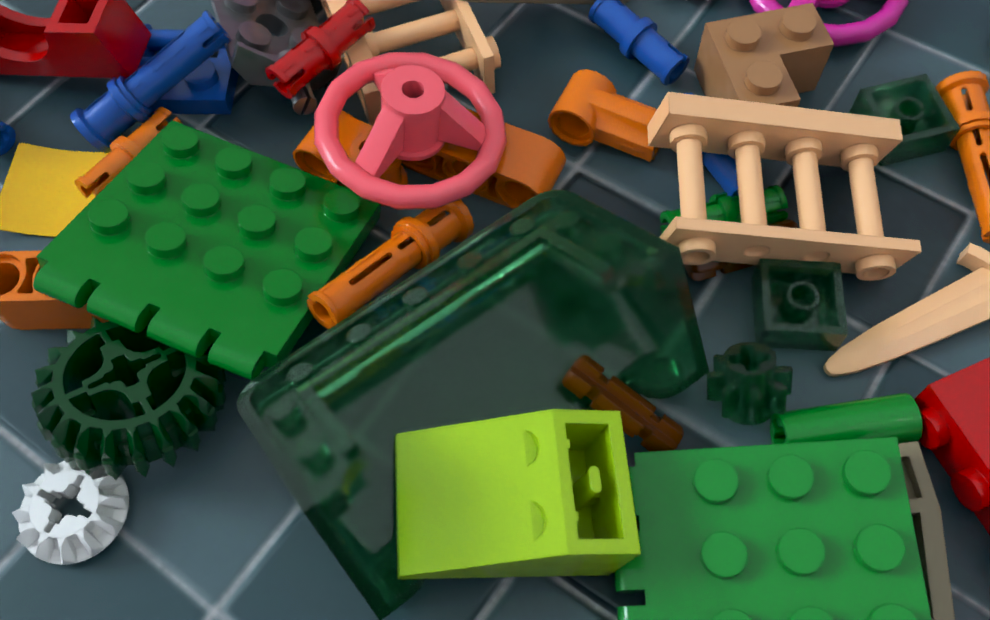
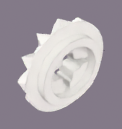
(74, 537)

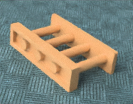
(478, 52)
(788, 134)

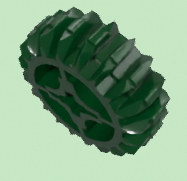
(124, 399)

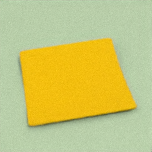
(41, 189)

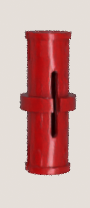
(320, 48)

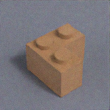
(764, 55)

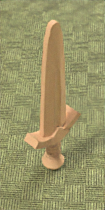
(923, 323)

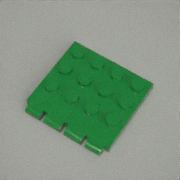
(208, 249)
(774, 534)

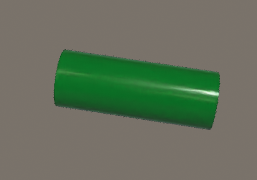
(857, 419)

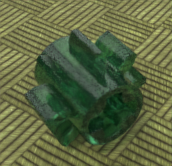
(749, 383)

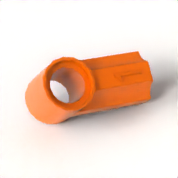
(594, 111)

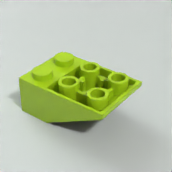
(515, 497)

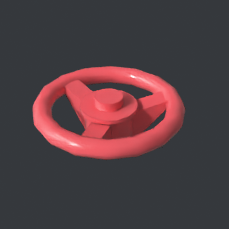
(412, 126)

